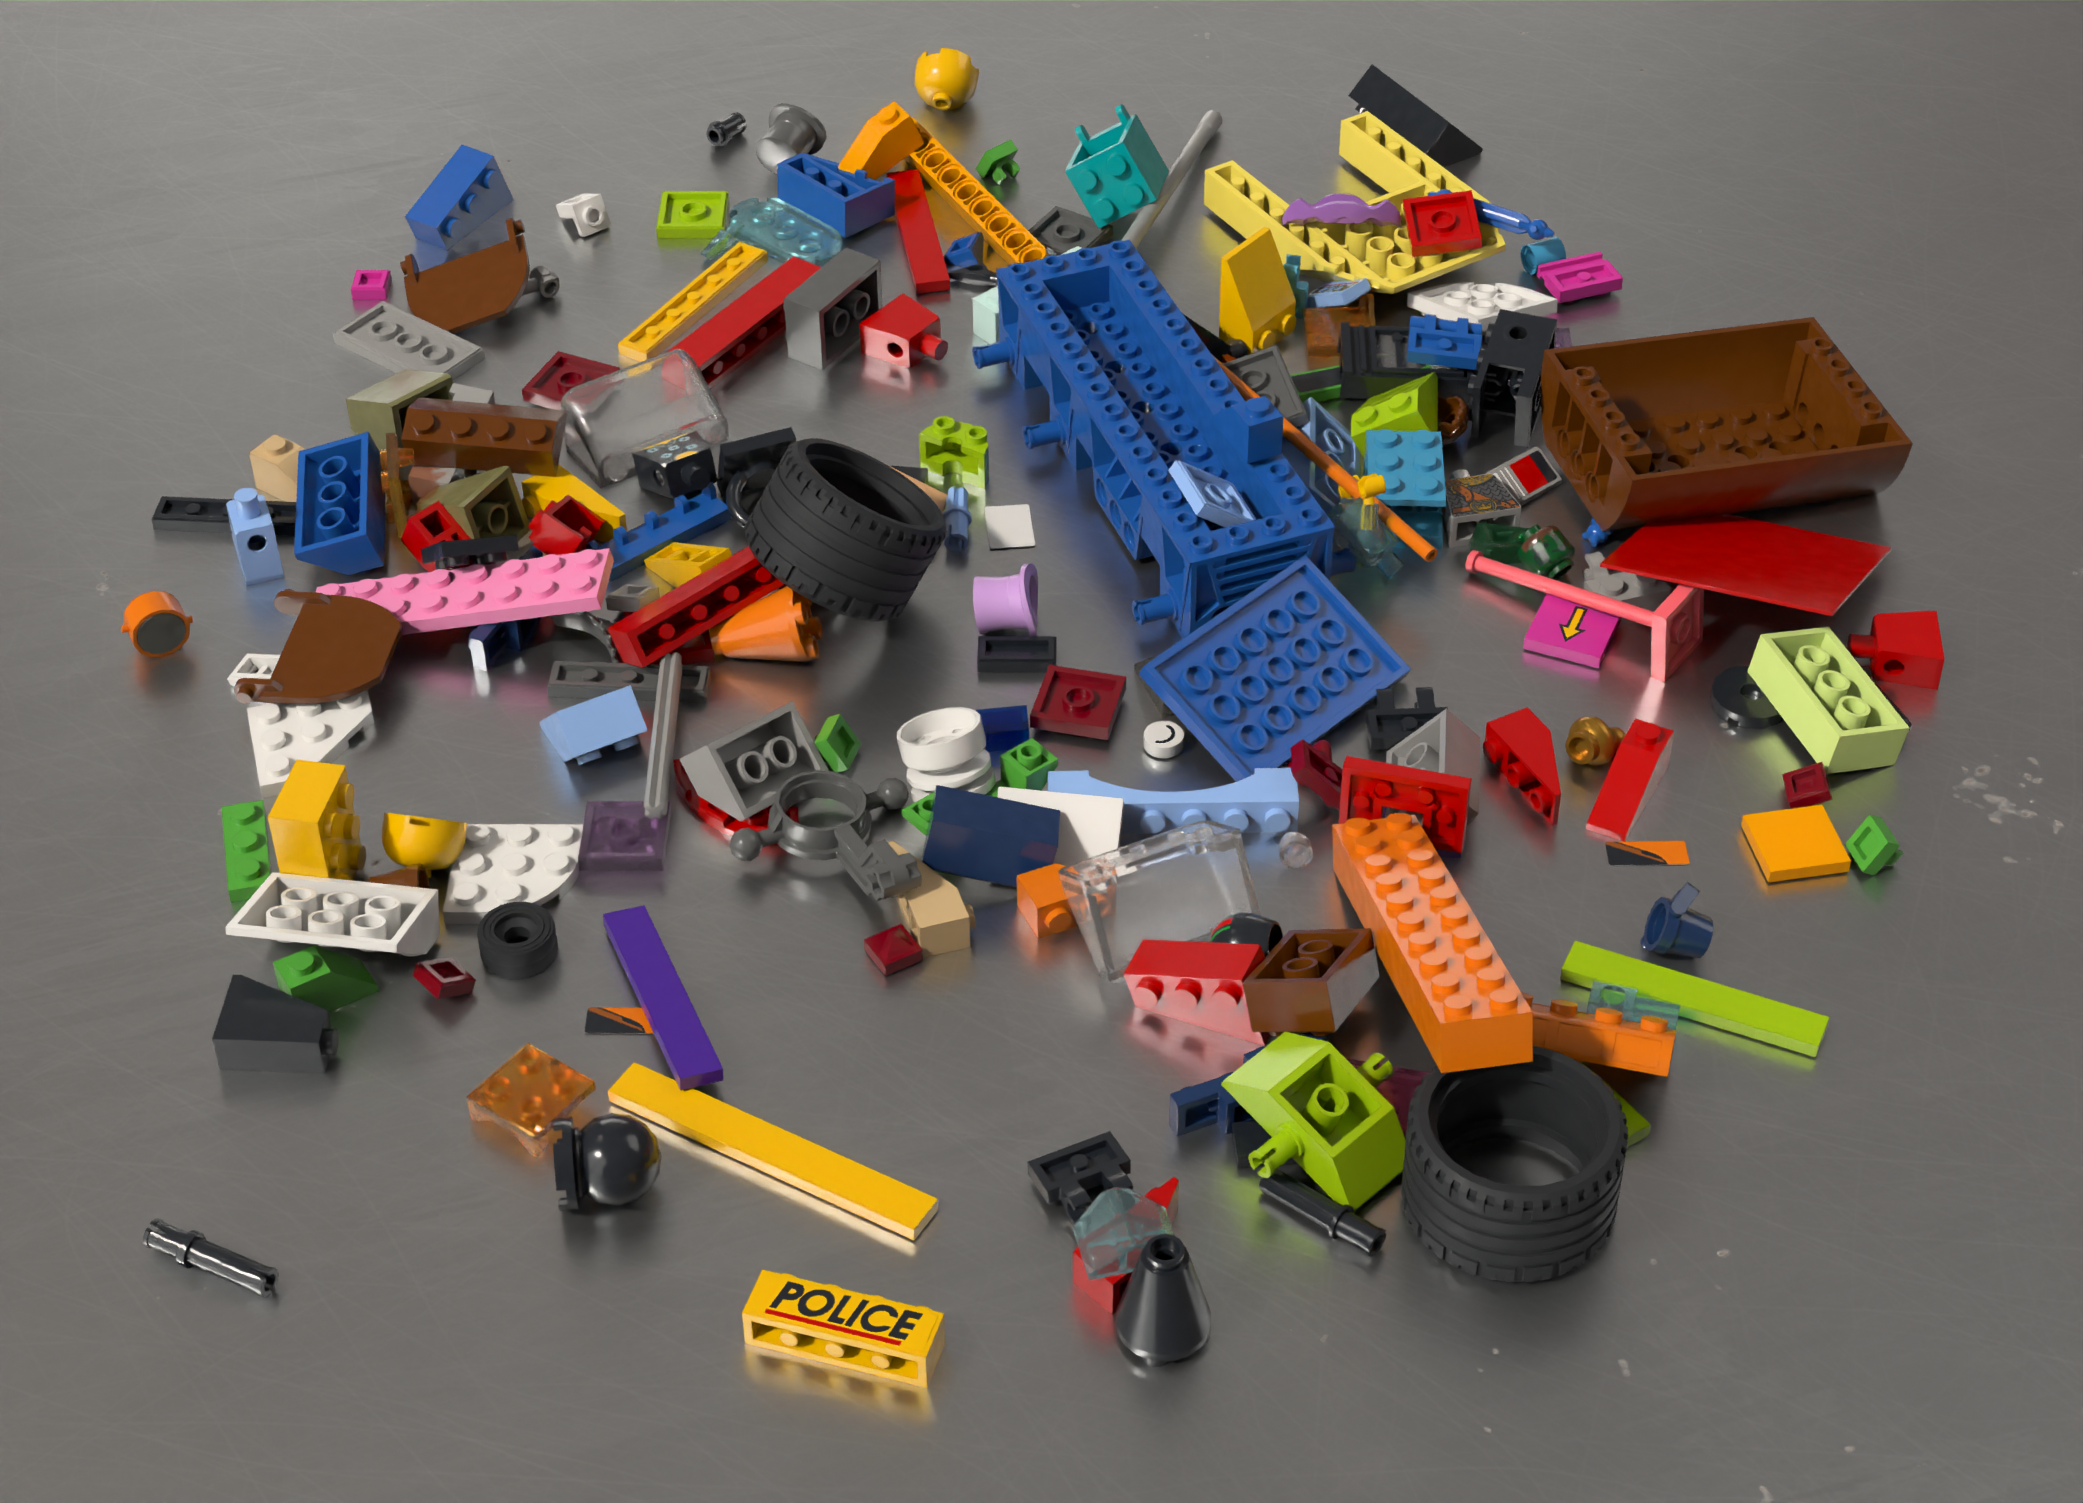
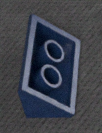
(988, 836)

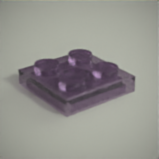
(622, 837)

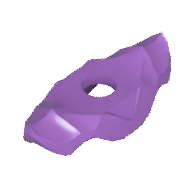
(1342, 209)

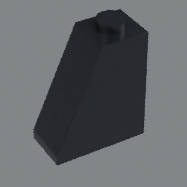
(271, 1031)

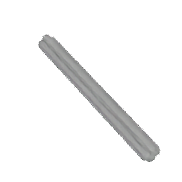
(663, 736)

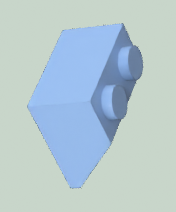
(594, 725)

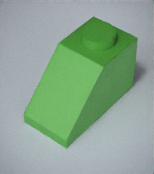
(324, 977)

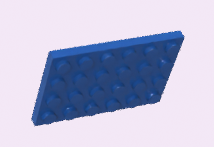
(1274, 671)

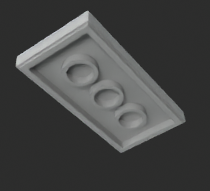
(407, 342)

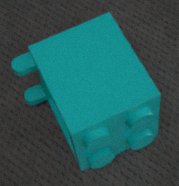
(1116, 169)

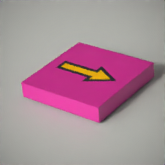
(1571, 631)

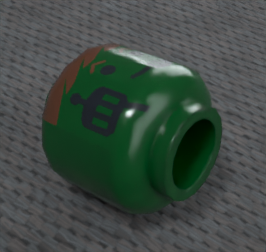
(1546, 551)

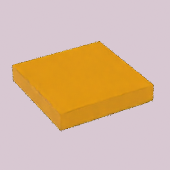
(1795, 843)

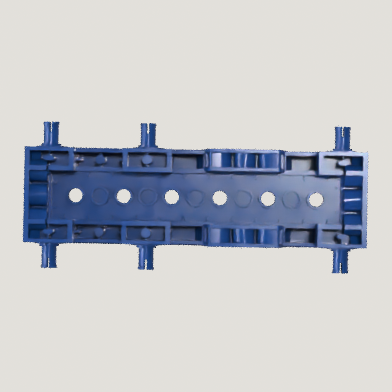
(1117, 348)

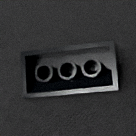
(1412, 118)

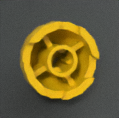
(945, 79)
(422, 840)

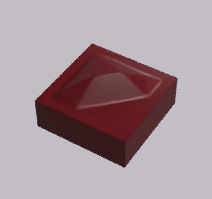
(1807, 786)
(893, 949)
(444, 977)

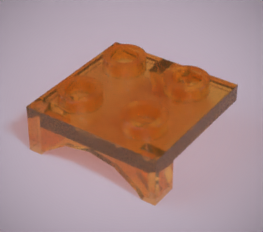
(1323, 325)
(394, 483)
(528, 1095)

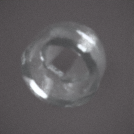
(1301, 852)

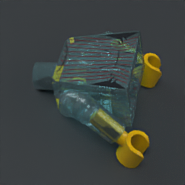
(1361, 528)

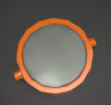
(156, 624)

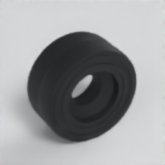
(523, 958)

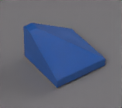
(966, 251)

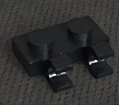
(1390, 725)
(1079, 1167)

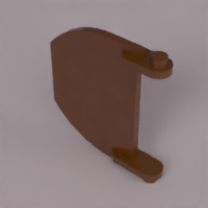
(471, 286)
(331, 653)

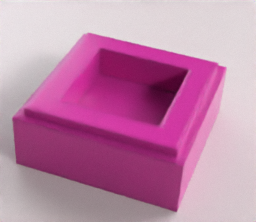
(371, 285)

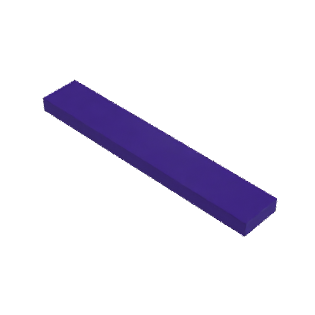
(663, 998)

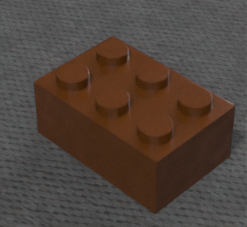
(1311, 981)

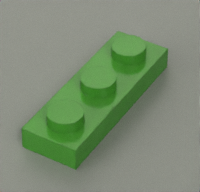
(245, 848)

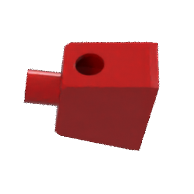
(902, 333)
(1902, 648)

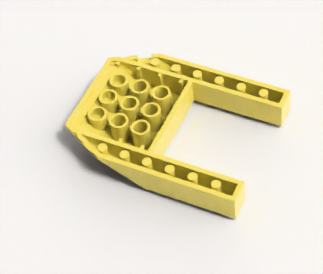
(1352, 249)

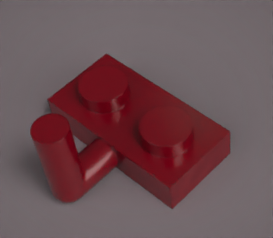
(1315, 769)

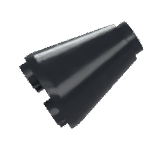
(1163, 1305)

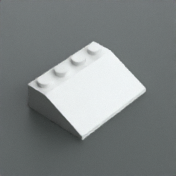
(341, 914)

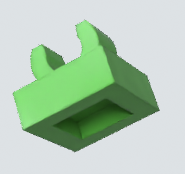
(997, 160)
(837, 743)
(1873, 845)

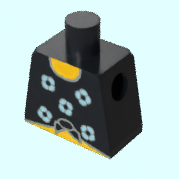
(682, 464)

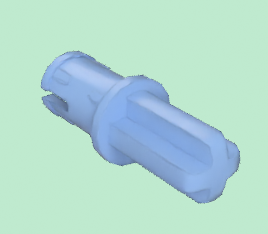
(957, 519)

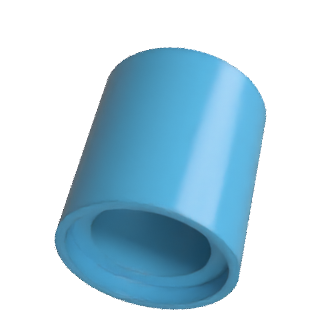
(1541, 252)

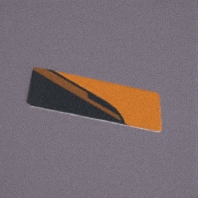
(1647, 853)
(617, 1020)

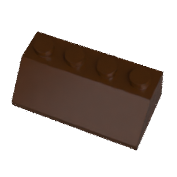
(484, 436)

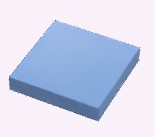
(1211, 495)

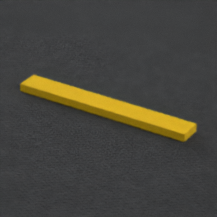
(775, 1151)

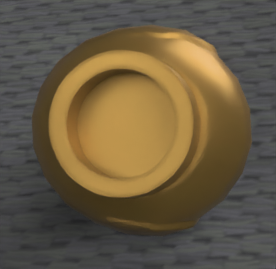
(1592, 741)

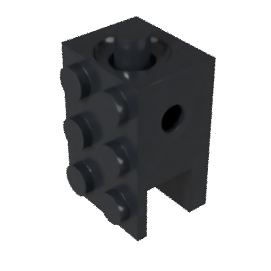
(1512, 354)

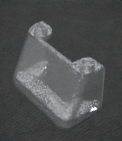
(1158, 890)

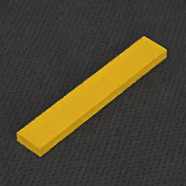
(693, 302)

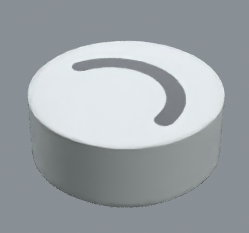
(1163, 739)

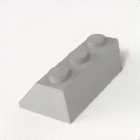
(1441, 747)
(752, 762)

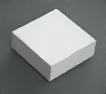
(632, 597)

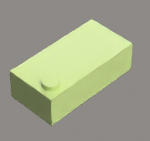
(1828, 700)

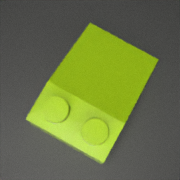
(1399, 409)

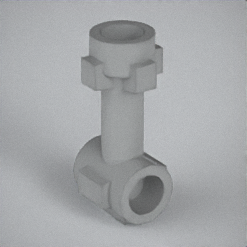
(543, 281)

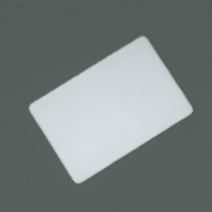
(1009, 526)

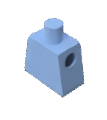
(250, 524)

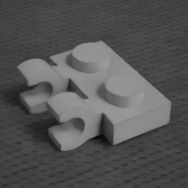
(1623, 586)

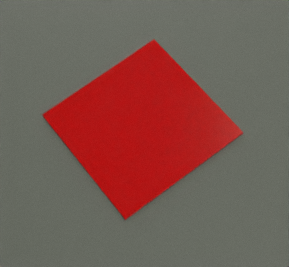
(1751, 560)

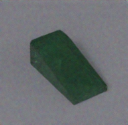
(1497, 542)

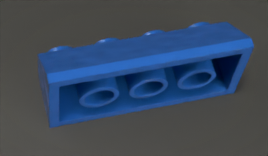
(341, 506)

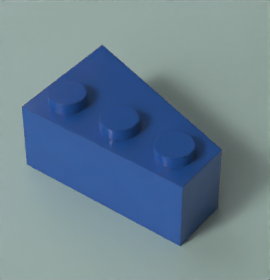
(833, 195)
(459, 199)

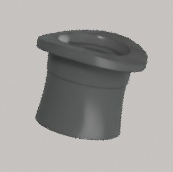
(790, 133)

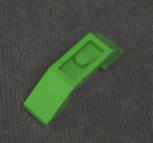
(1020, 768)

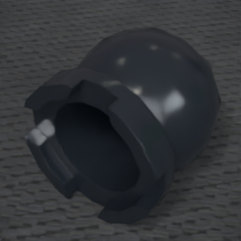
(607, 1160)

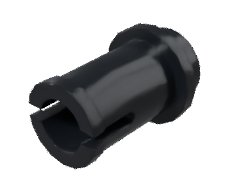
(721, 131)

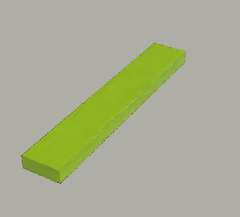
(1700, 998)

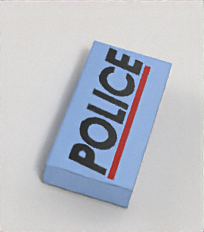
(1338, 293)

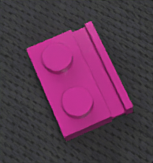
(1580, 277)

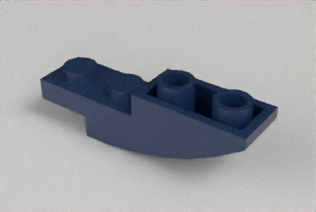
(491, 640)
(1210, 1103)

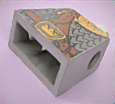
(1476, 501)

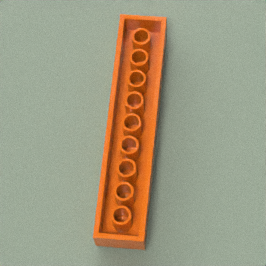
(1432, 945)

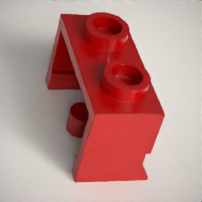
(564, 527)

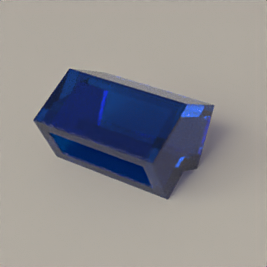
(1005, 727)

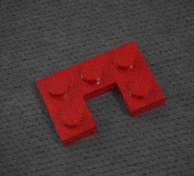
(1439, 796)

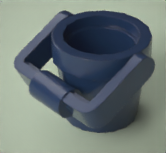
(1676, 927)

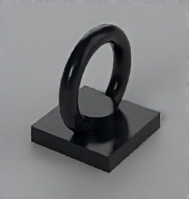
(749, 465)

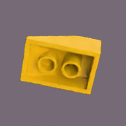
(1255, 294)

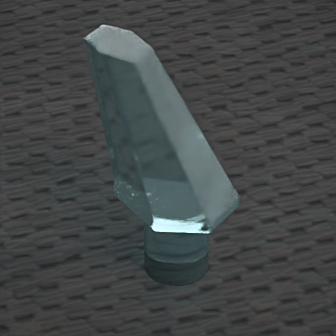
(723, 240)

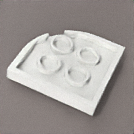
(1480, 301)
(511, 866)

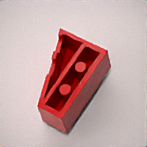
(1196, 983)

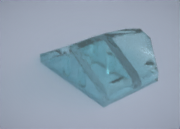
(1117, 1230)

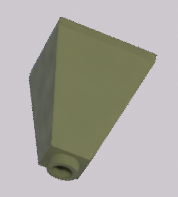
(483, 504)

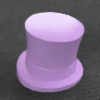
(1007, 601)

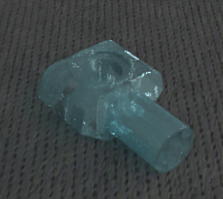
(1633, 1007)

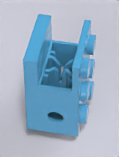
(1412, 476)

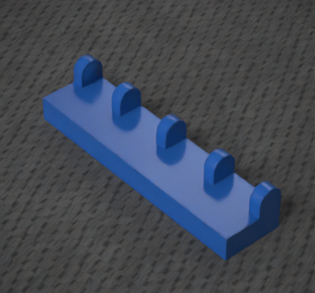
(678, 525)

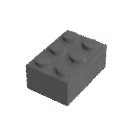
(829, 307)

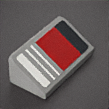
(1527, 475)

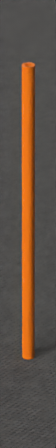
(1341, 476)

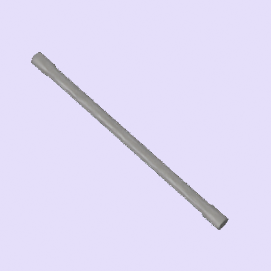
(1204, 131)

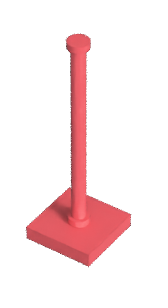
(1674, 624)

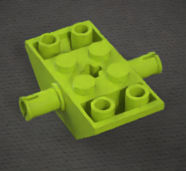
(1322, 1116)

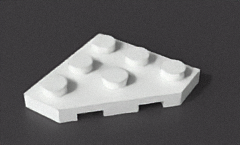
(303, 732)

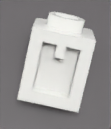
(587, 213)

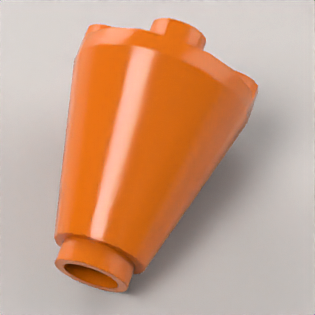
(770, 629)

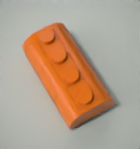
(1603, 1036)

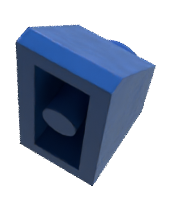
(1252, 428)

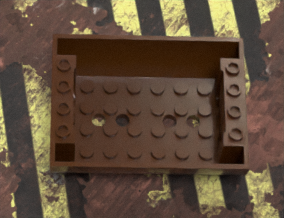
(1715, 423)

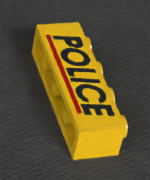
(844, 1328)

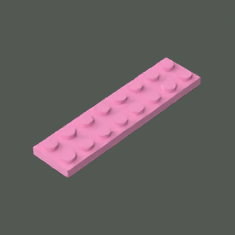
(489, 591)

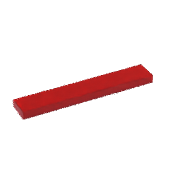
(919, 233)

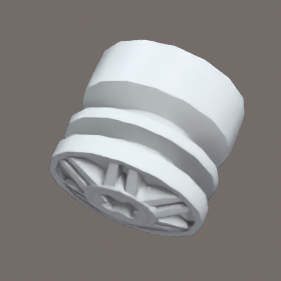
(946, 751)

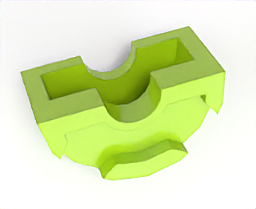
(955, 448)

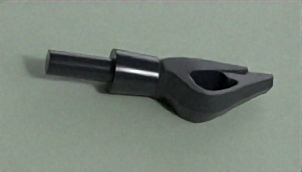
(976, 275)

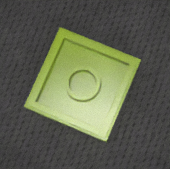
(692, 214)

